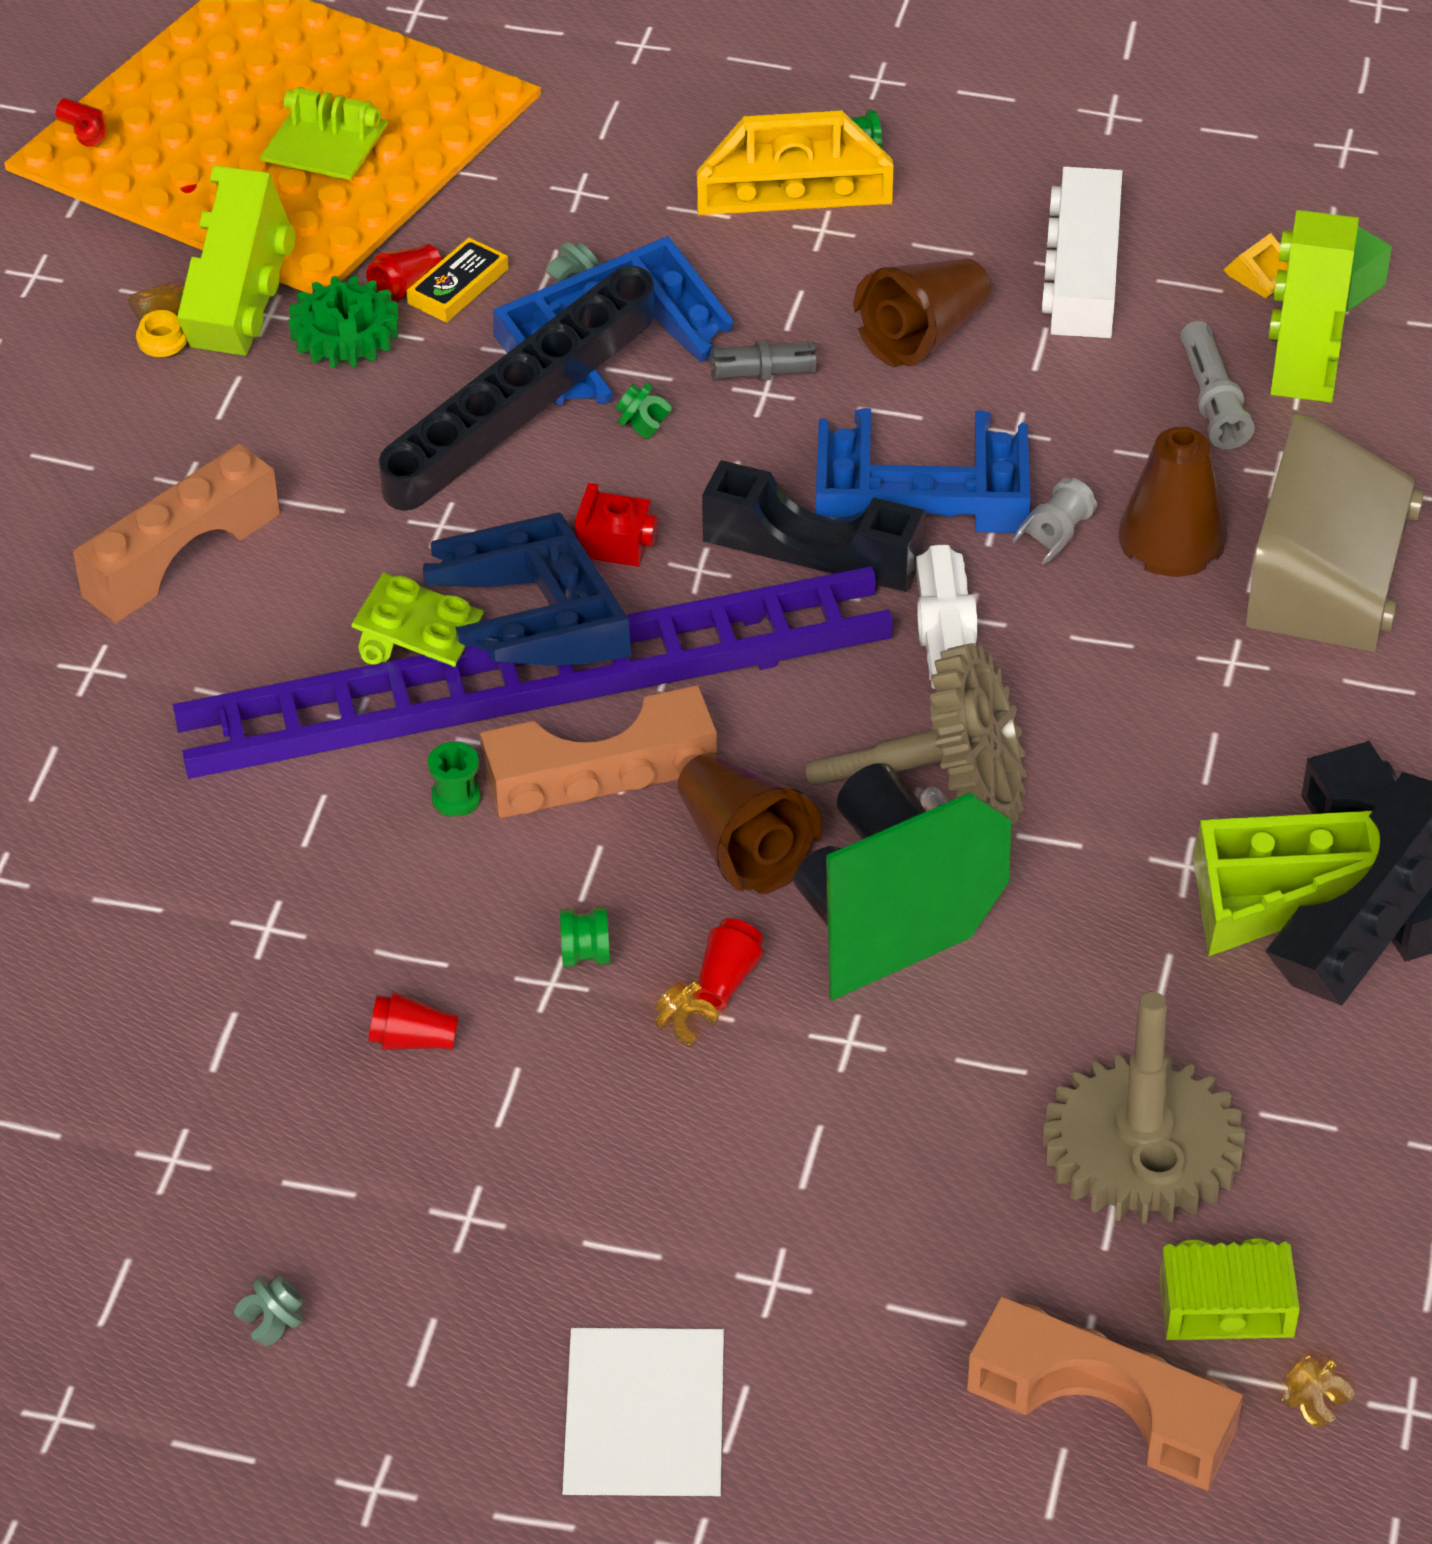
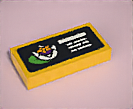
(457, 280)

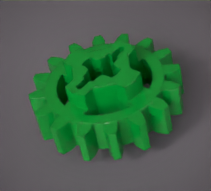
(343, 321)

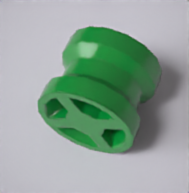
(584, 936)

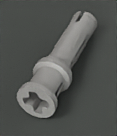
(1219, 397)

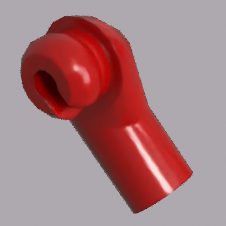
(87, 121)

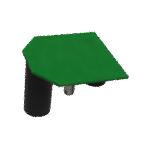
(912, 880)

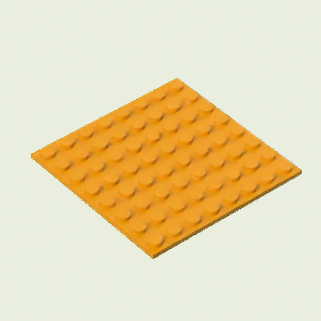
(216, 97)

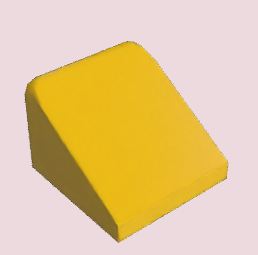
(1258, 266)

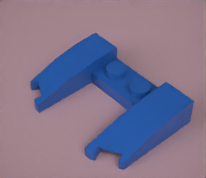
(680, 305)
(991, 490)

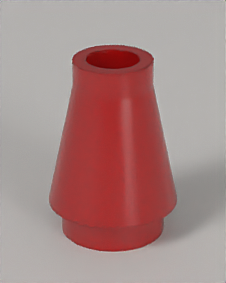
(402, 269)
(728, 959)
(409, 1024)

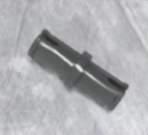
(762, 360)

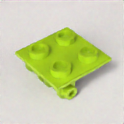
(325, 133)
(413, 618)

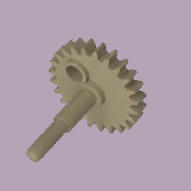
(970, 736)
(1144, 1131)

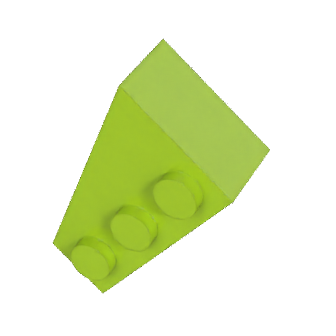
(238, 262)
(1313, 304)

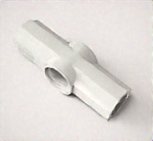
(944, 607)

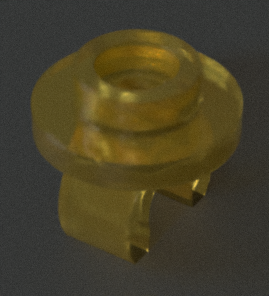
(680, 1004)
(1309, 1382)

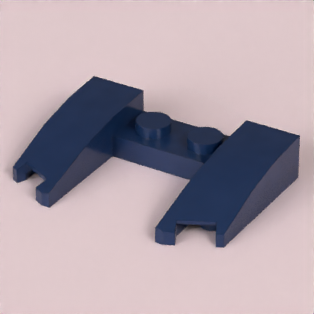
(582, 615)

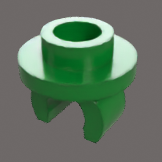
(638, 406)

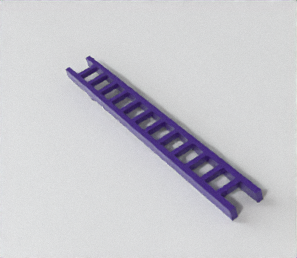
(520, 697)

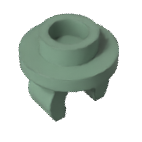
(571, 261)
(279, 1304)

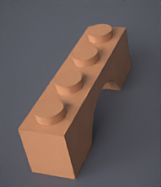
(127, 560)
(539, 771)
(1036, 1358)

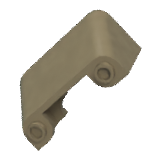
(1330, 540)

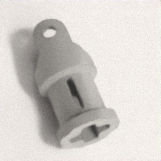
(1055, 520)

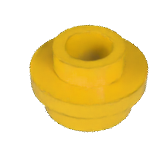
(160, 334)

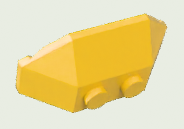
(794, 165)

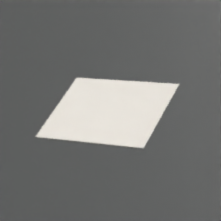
(644, 1412)

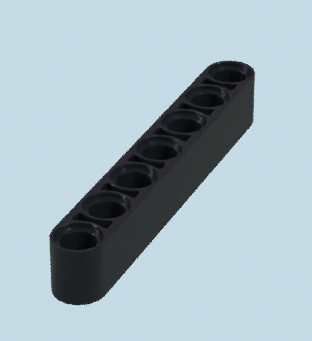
(516, 388)

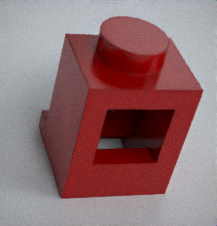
(615, 526)

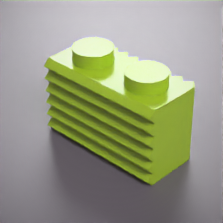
(1228, 1290)

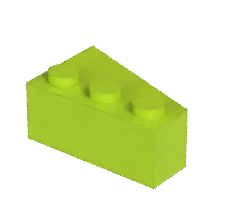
(1264, 868)

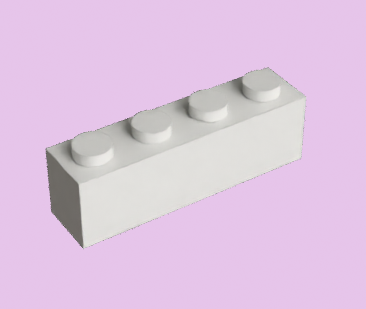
(1085, 252)

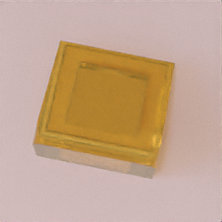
(161, 297)

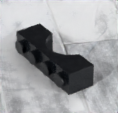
(753, 515)
(1356, 782)
(1337, 942)

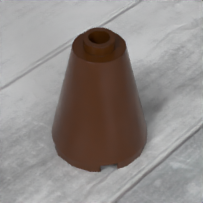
(918, 307)
(1175, 508)
(749, 822)

